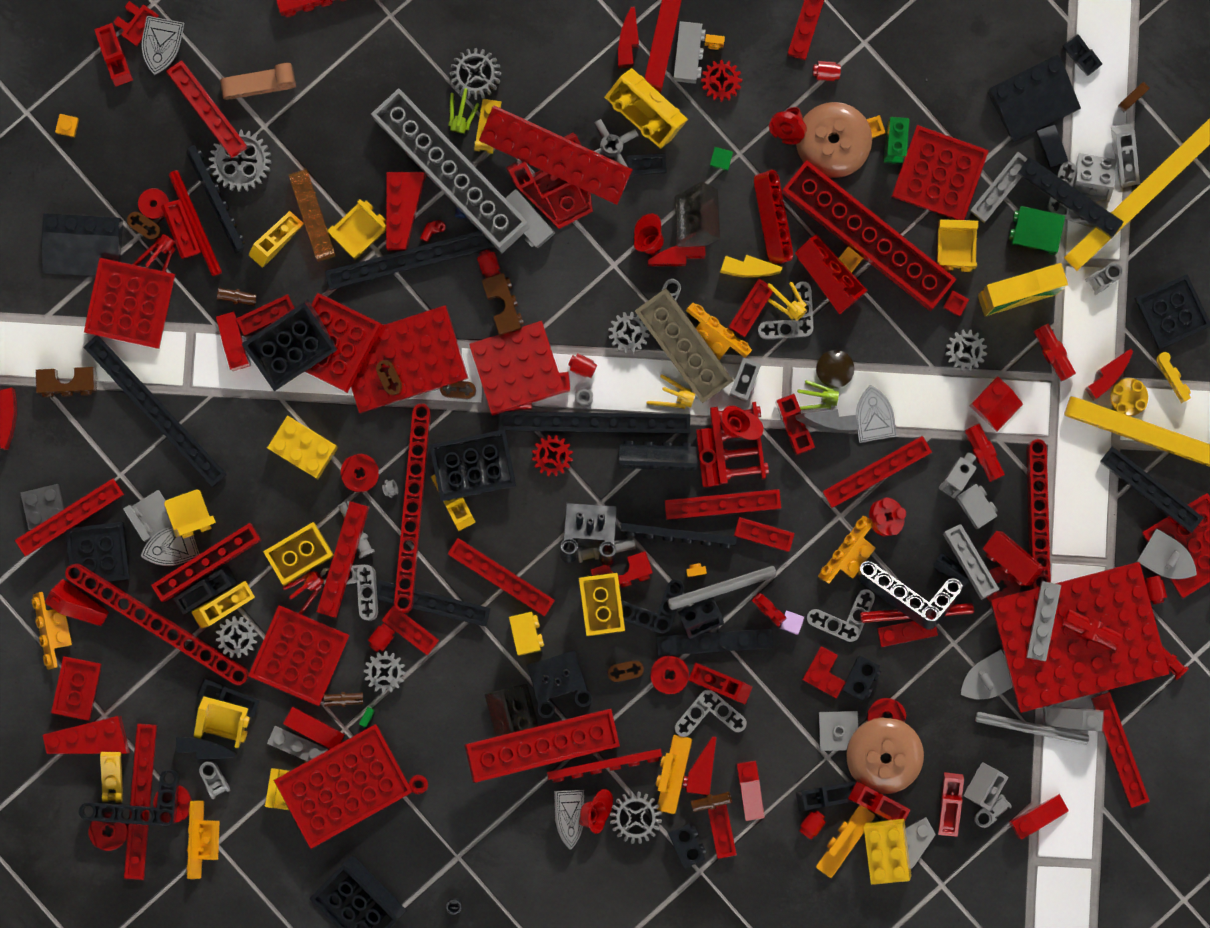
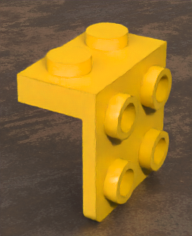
(188, 514)

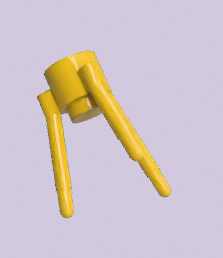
(796, 310)
(685, 396)

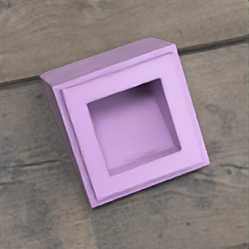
(792, 623)

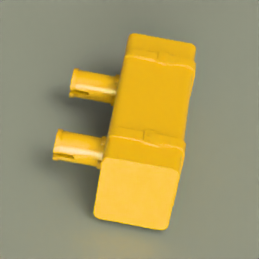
(646, 108)

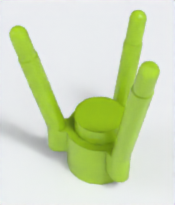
(459, 124)
(828, 396)

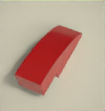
(628, 40)
(113, 55)
(677, 256)
(1109, 375)
(8, 416)
(313, 728)
(878, 803)
(950, 804)

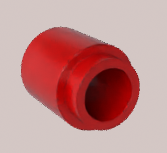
(826, 71)
(488, 263)
(582, 365)
(1156, 589)
(381, 637)
(812, 824)

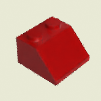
(996, 403)

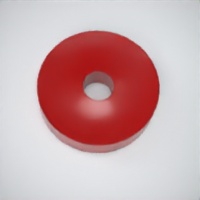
(145, 200)

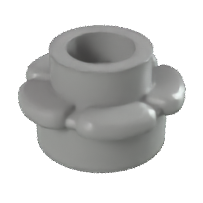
(584, 392)
(390, 488)

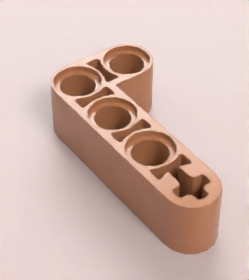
(259, 82)

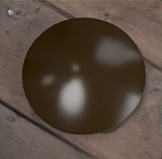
(835, 368)

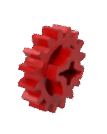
(728, 80)
(560, 450)

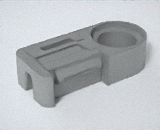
(997, 809)

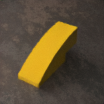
(749, 268)
(458, 510)

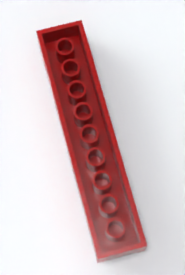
(868, 235)

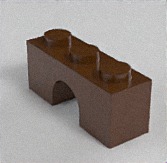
(498, 287)
(83, 381)

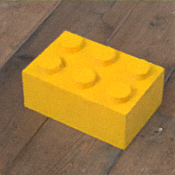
(302, 447)
(298, 553)
(602, 604)
(525, 633)
(887, 851)

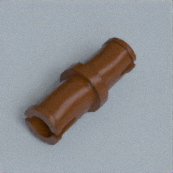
(236, 296)
(343, 699)
(711, 801)

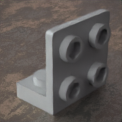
(1095, 176)
(149, 515)

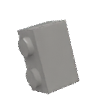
(745, 379)
(976, 506)
(985, 786)

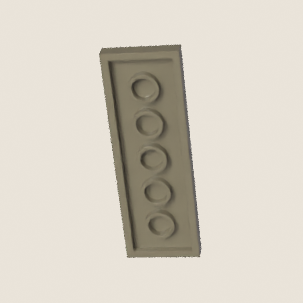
(684, 345)

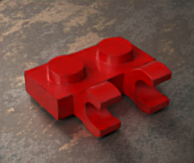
(134, 30)

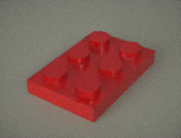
(76, 688)

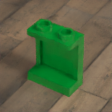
(896, 140)
(1037, 229)

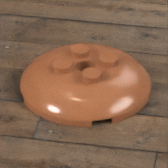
(853, 145)
(882, 737)

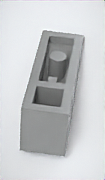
(1125, 154)
(1074, 718)

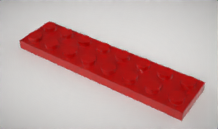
(555, 155)
(541, 745)

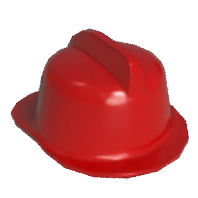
(648, 234)
(741, 423)
(595, 813)

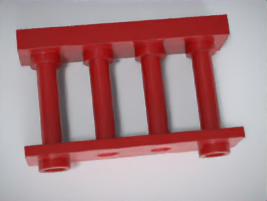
(723, 454)

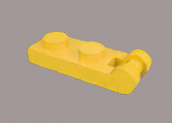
(485, 111)
(1173, 377)
(111, 776)

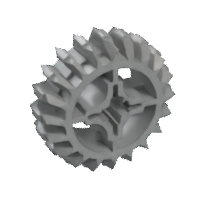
(471, 80)
(647, 805)

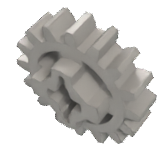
(620, 334)
(971, 358)
(245, 635)
(391, 679)

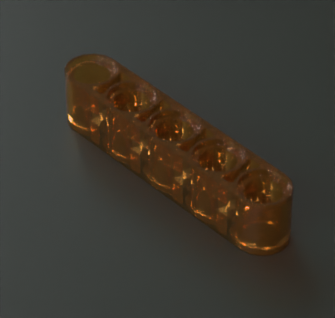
(312, 215)

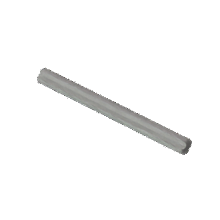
(722, 587)
(1032, 728)

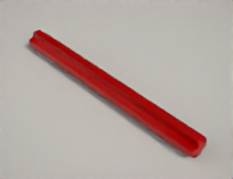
(195, 223)
(888, 615)

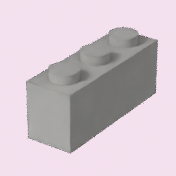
(689, 52)
(539, 230)

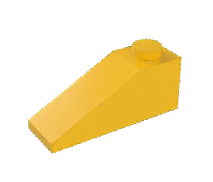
(275, 239)
(222, 605)

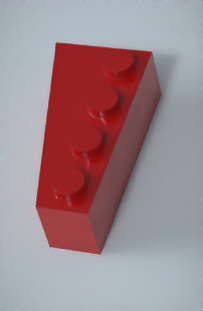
(830, 274)

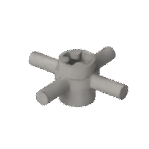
(619, 141)

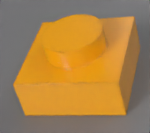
(714, 42)
(67, 125)
(876, 126)
(850, 259)
(696, 570)

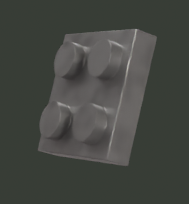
(41, 504)

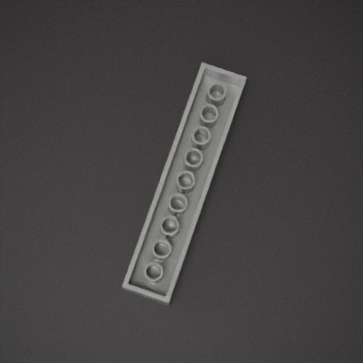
(450, 170)

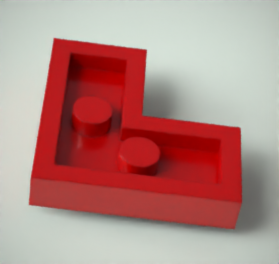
(819, 675)

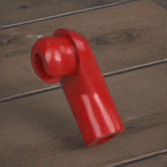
(432, 228)

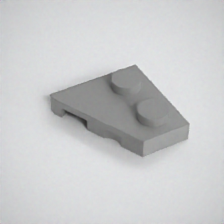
(918, 838)

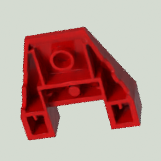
(551, 195)

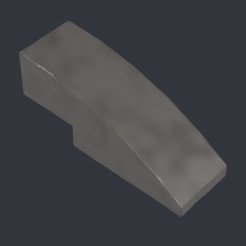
(829, 421)

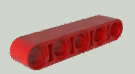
(773, 217)

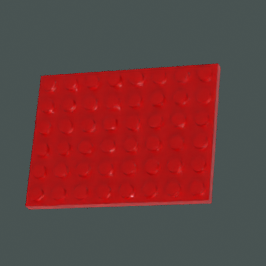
(1073, 662)

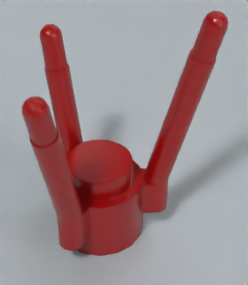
(162, 245)
(312, 581)

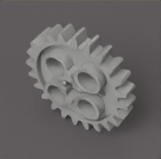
(239, 178)

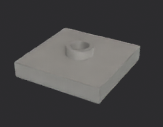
(836, 729)

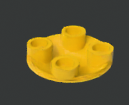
(1129, 396)

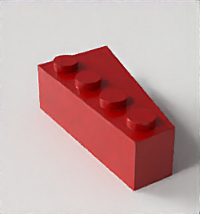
(403, 198)
(89, 738)

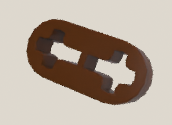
(1133, 96)
(141, 229)
(393, 375)
(459, 394)
(623, 666)

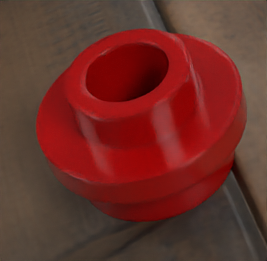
(424, 784)

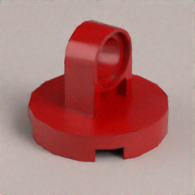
(788, 126)

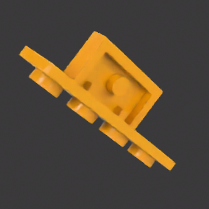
(716, 335)
(851, 553)
(52, 628)
(673, 773)
(202, 840)
(845, 841)

